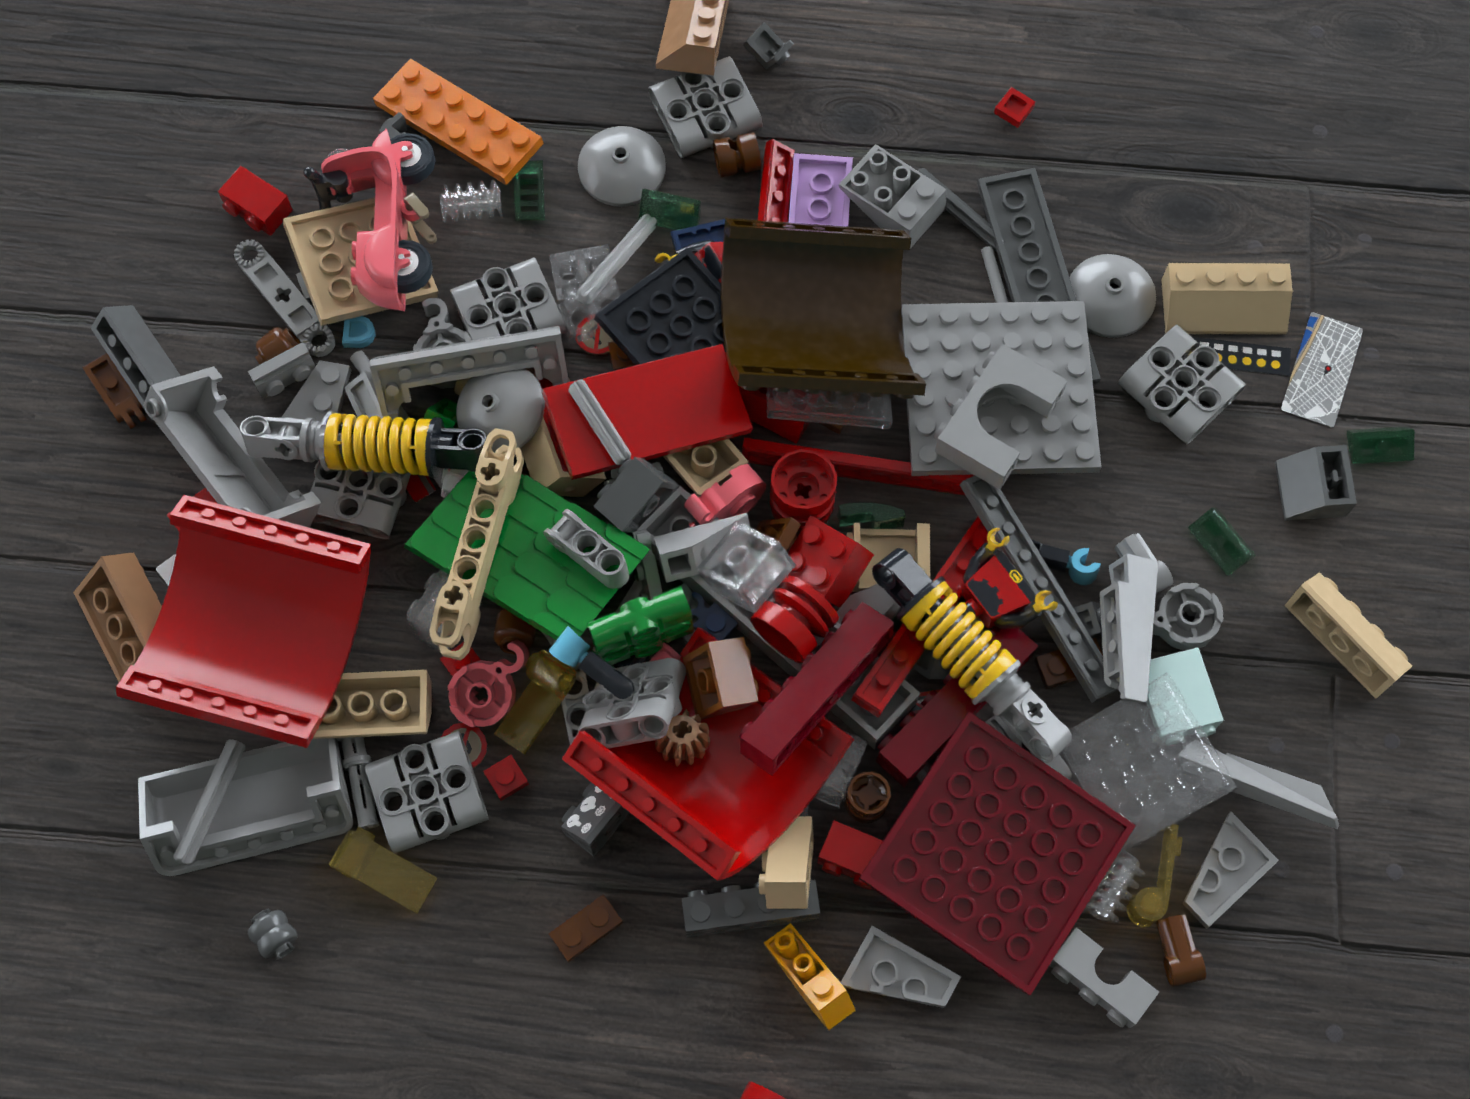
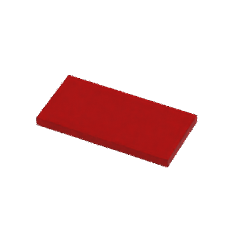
(654, 408)

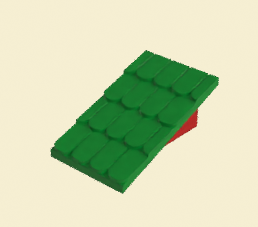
(527, 570)

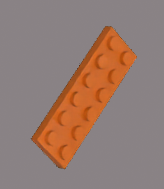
(459, 121)

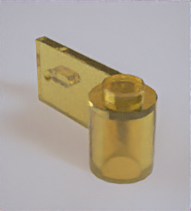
(548, 687)
(382, 870)
(1151, 902)

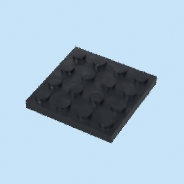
(666, 312)

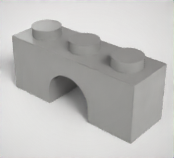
(1123, 1001)

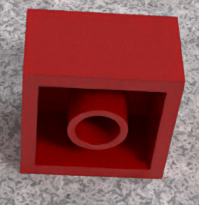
(828, 560)

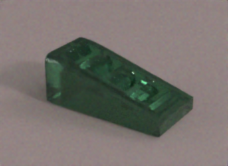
(530, 167)

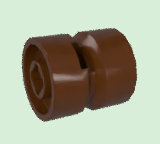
(737, 155)
(867, 797)

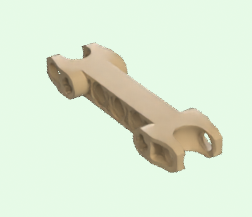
(459, 598)

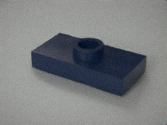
(698, 233)

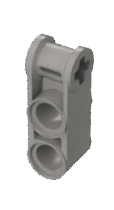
(573, 536)

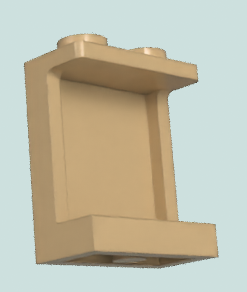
(884, 541)

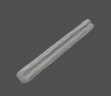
(616, 259)

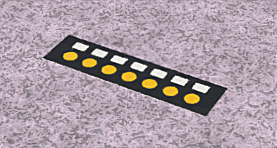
(1250, 356)

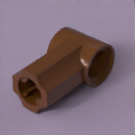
(1181, 961)

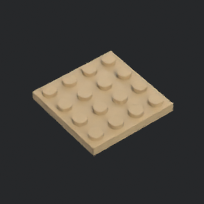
(325, 259)

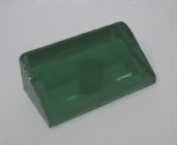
(670, 210)
(1381, 444)
(1221, 541)

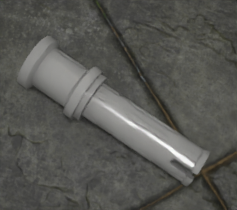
(356, 761)

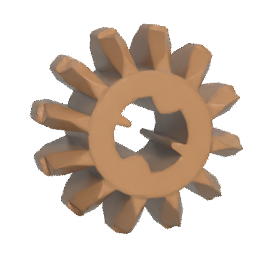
(684, 739)

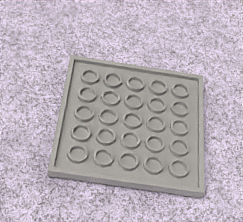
(950, 346)

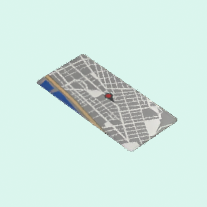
(1322, 369)

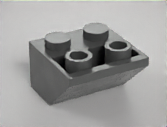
(1316, 483)

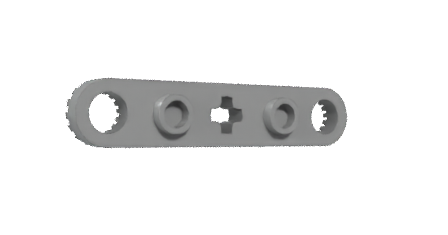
(295, 313)

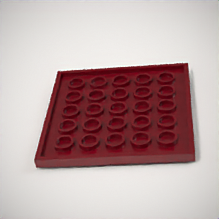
(997, 853)

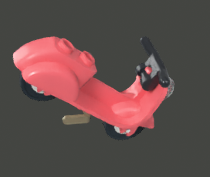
(384, 258)

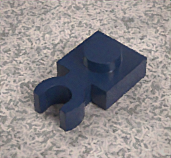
(712, 619)

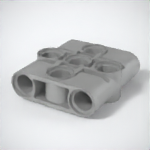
(696, 128)
(529, 285)
(1180, 365)
(375, 509)
(642, 715)
(387, 781)

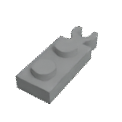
(647, 569)

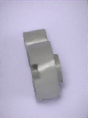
(439, 331)
(1195, 601)

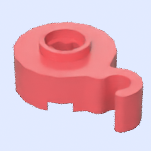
(730, 499)
(495, 679)

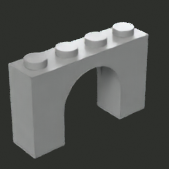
(1005, 376)

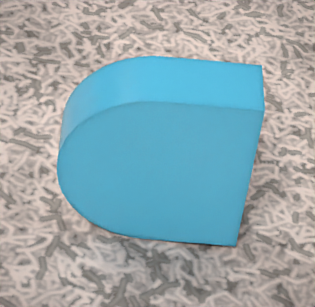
(358, 332)

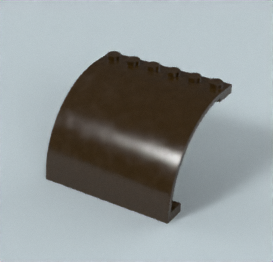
(815, 308)

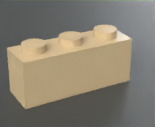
(789, 867)

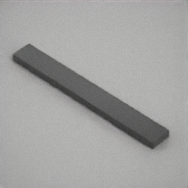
(1062, 622)

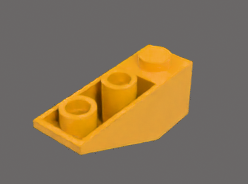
(810, 977)

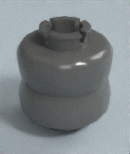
(272, 934)

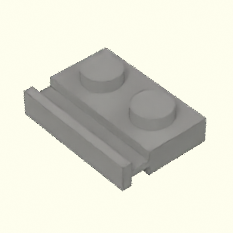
(282, 371)

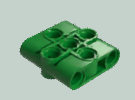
(642, 626)

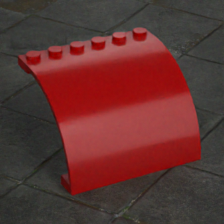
(252, 623)
(722, 805)

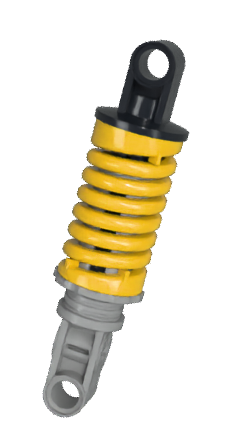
(365, 443)
(969, 653)

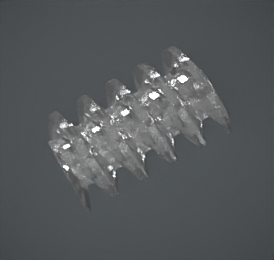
(470, 200)
(1114, 887)

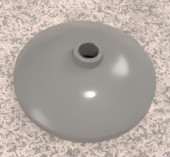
(617, 179)
(1110, 310)
(515, 406)

